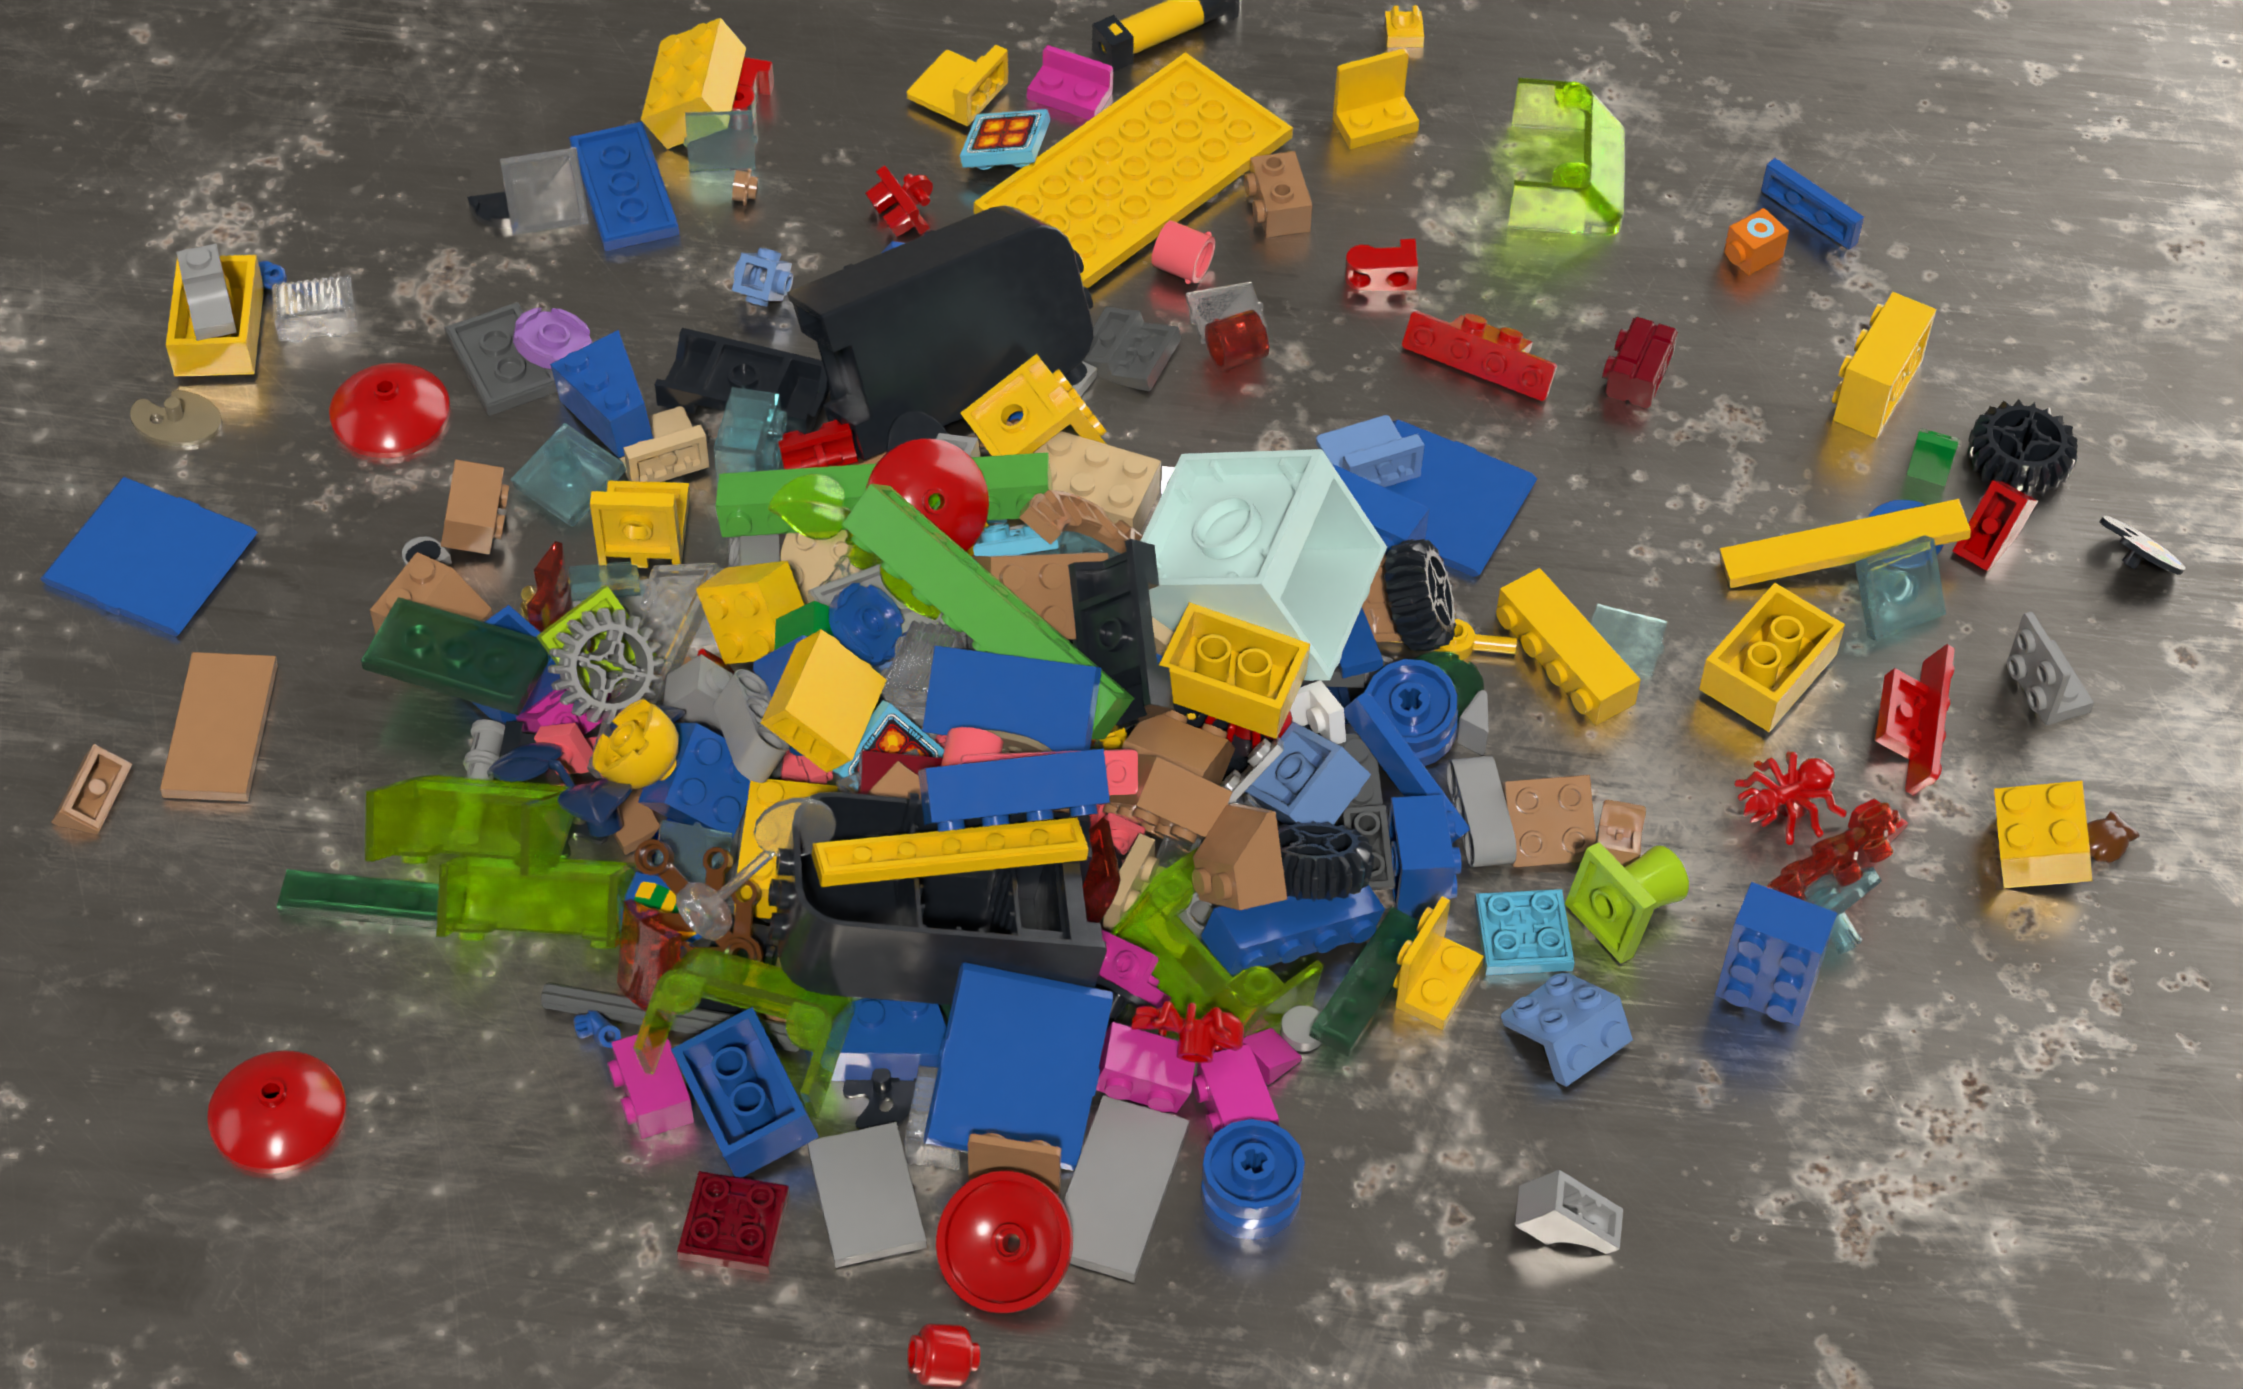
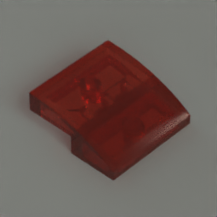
(553, 589)
(1103, 873)
(645, 952)

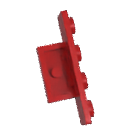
(1481, 351)
(1915, 717)

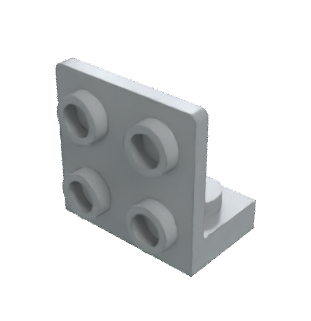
(2046, 674)
(1259, 761)

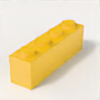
(1567, 647)

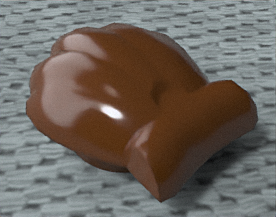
(2110, 837)

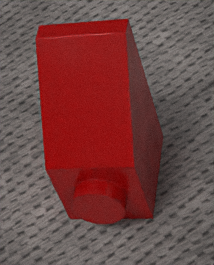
(1995, 524)

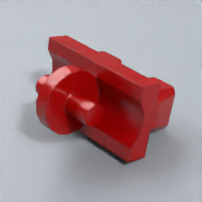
(913, 192)
(821, 448)

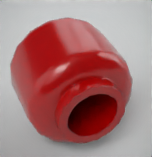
(943, 1355)

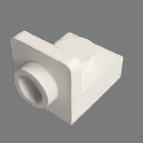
(1320, 710)

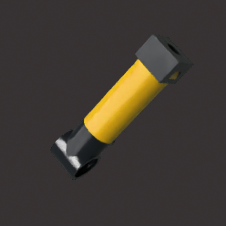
(1118, 40)

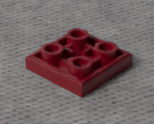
(733, 1222)

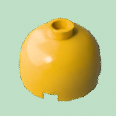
(639, 748)

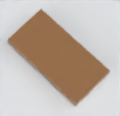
(219, 727)

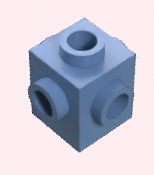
(751, 281)

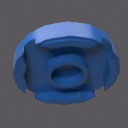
(866, 622)

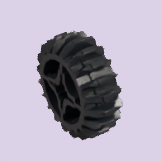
(2047, 451)
(1420, 595)
(1324, 860)

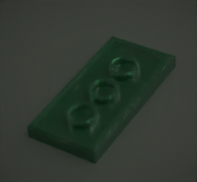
(457, 656)

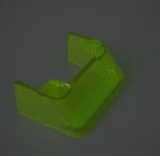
(1581, 195)
(467, 818)
(572, 899)
(1191, 971)
(812, 1023)

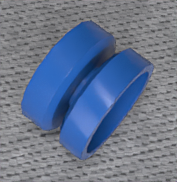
(1419, 704)
(1252, 1179)

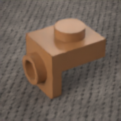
(1621, 830)

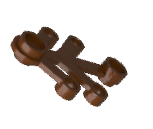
(715, 878)

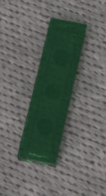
(359, 899)
(1365, 985)

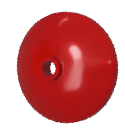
(389, 410)
(939, 468)
(282, 1130)
(976, 1235)

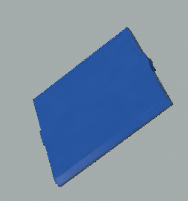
(1467, 498)
(149, 556)
(1018, 1061)

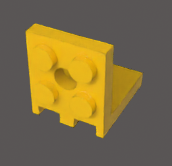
(1047, 407)
(640, 521)

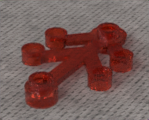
(1876, 825)

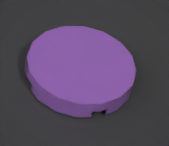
(549, 335)

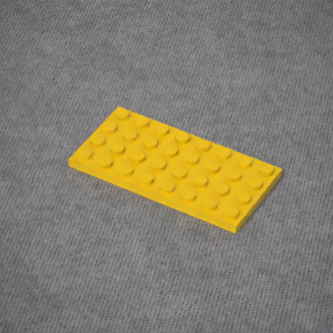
(1142, 163)

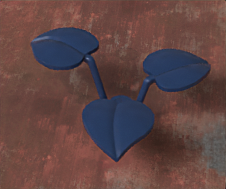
(592, 802)

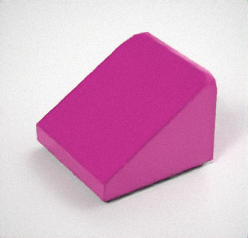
(1272, 1054)

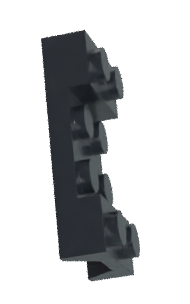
(712, 365)
(1117, 627)

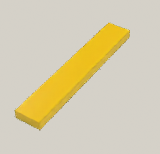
(1841, 543)
(949, 852)

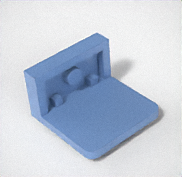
(1573, 1022)

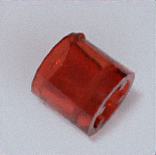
(1236, 340)

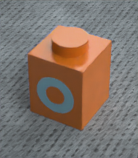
(1756, 241)

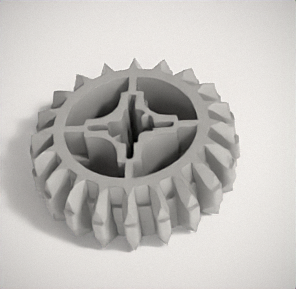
(612, 651)

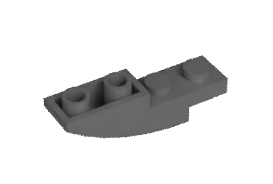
(1369, 815)

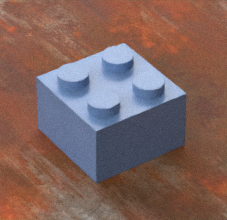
(1309, 779)

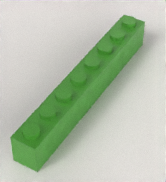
(745, 496)
(967, 592)

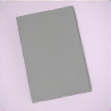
(866, 1194)

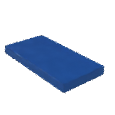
(624, 186)
(1014, 696)

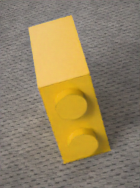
(824, 701)

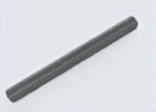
(621, 1009)

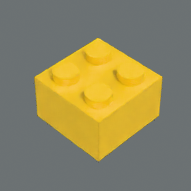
(745, 605)
(2043, 834)

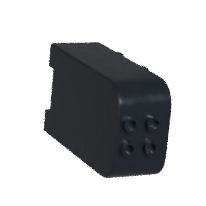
(945, 320)
(916, 932)

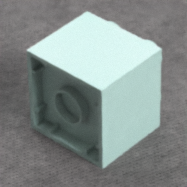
(1265, 544)

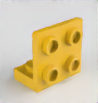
(961, 86)
(1372, 99)
(1434, 970)

